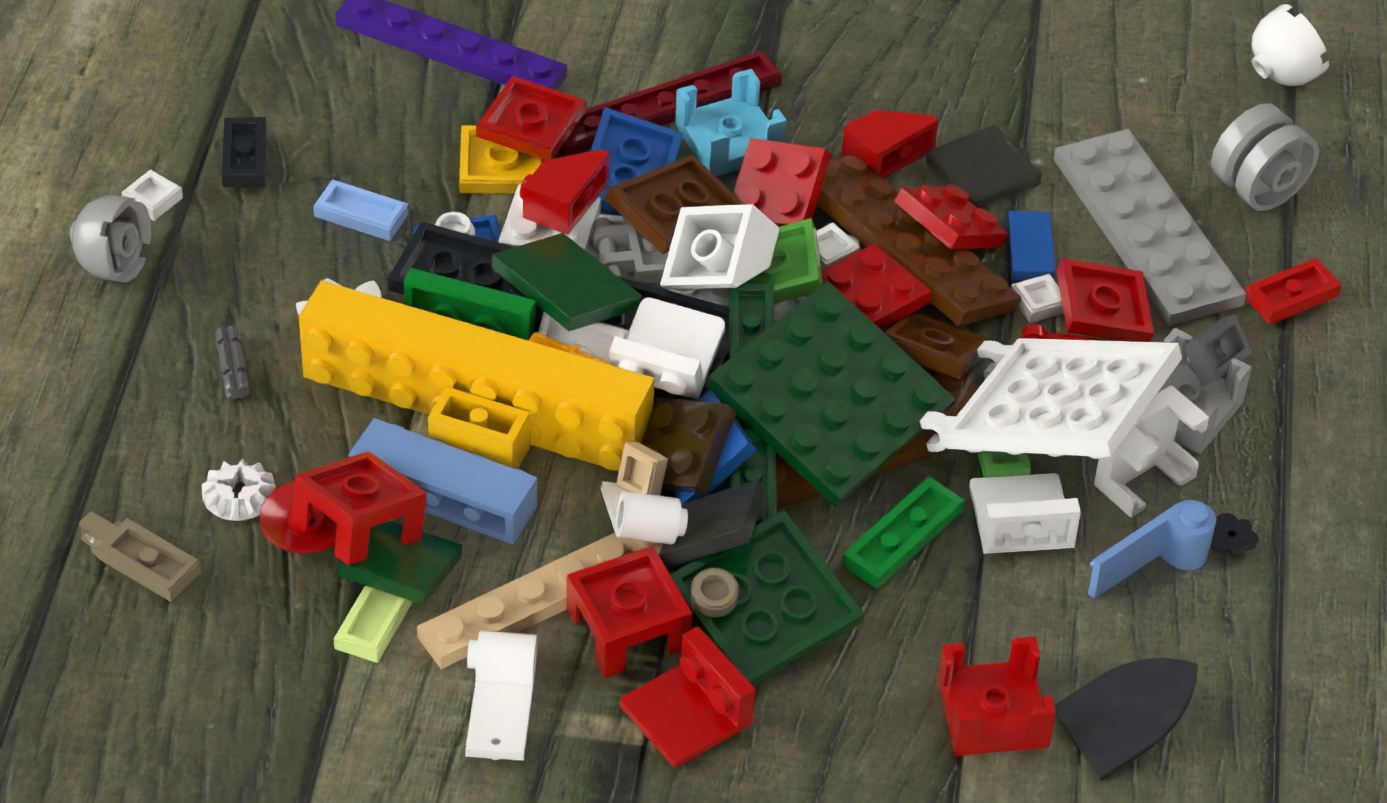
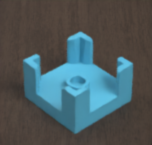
(723, 129)

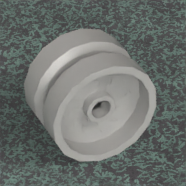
(1265, 157)

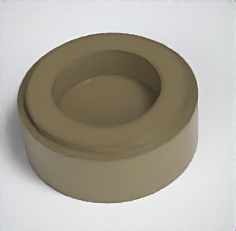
(714, 592)

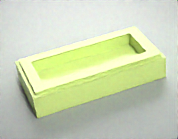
(371, 624)

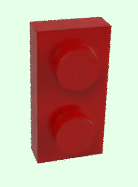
(1292, 291)

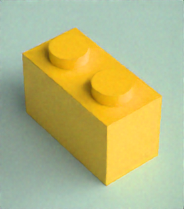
(481, 427)

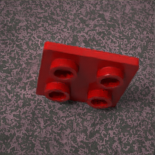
(692, 703)

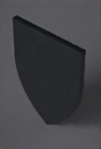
(1127, 710)

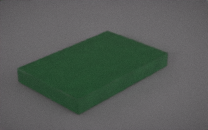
(566, 281)

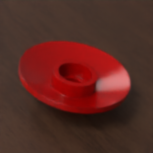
(278, 529)

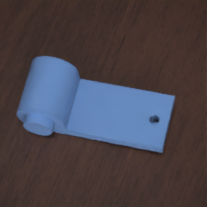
(1177, 535)

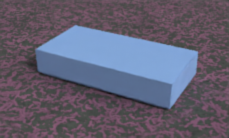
(361, 210)

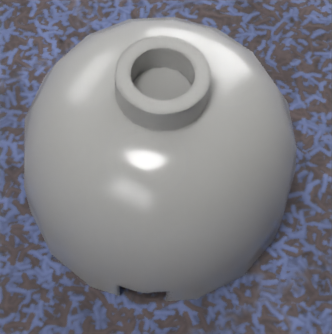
(110, 237)

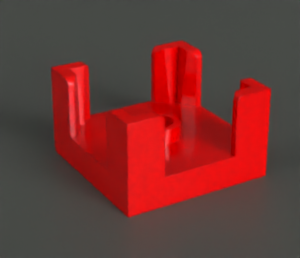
(358, 496)
(626, 605)
(995, 703)

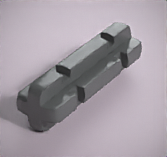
(232, 362)

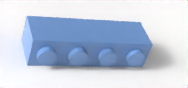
(457, 483)

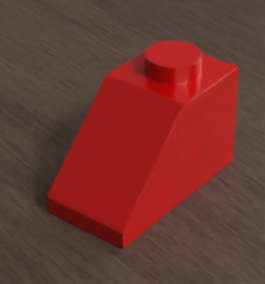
(890, 139)
(564, 189)

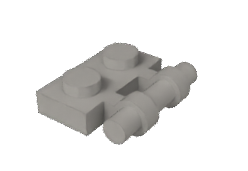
(641, 258)

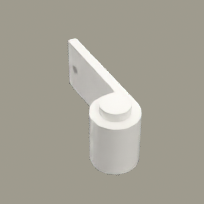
(644, 515)
(501, 694)

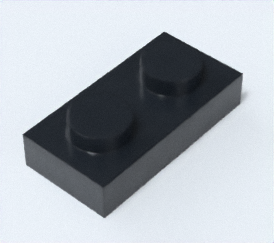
(244, 152)

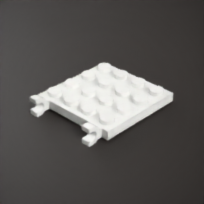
(1056, 397)

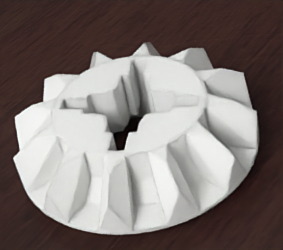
(220, 498)

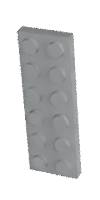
(1149, 227)

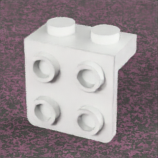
(670, 345)

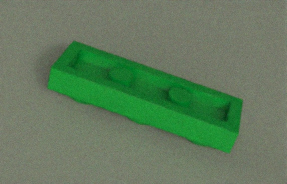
(902, 532)

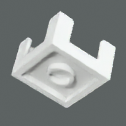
(1151, 445)

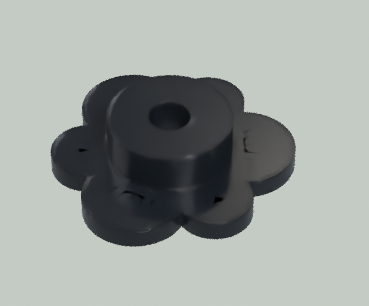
(1233, 535)

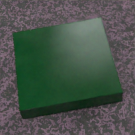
(403, 569)

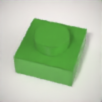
(1003, 464)

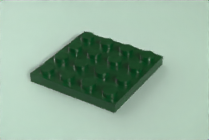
(829, 392)

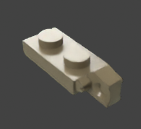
(140, 555)

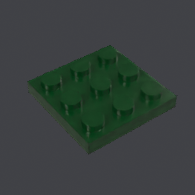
(784, 602)

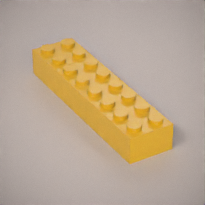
(413, 354)

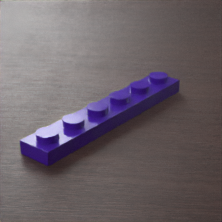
(448, 43)

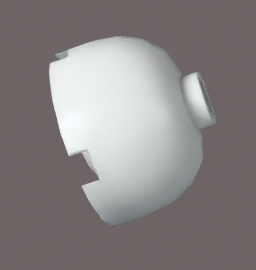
(1287, 48)

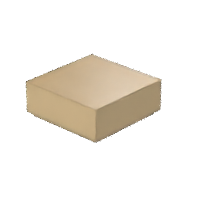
(641, 469)

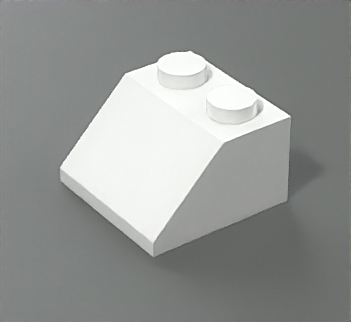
(719, 247)

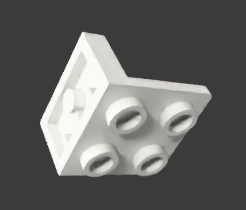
(1024, 513)

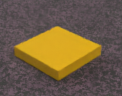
(490, 166)

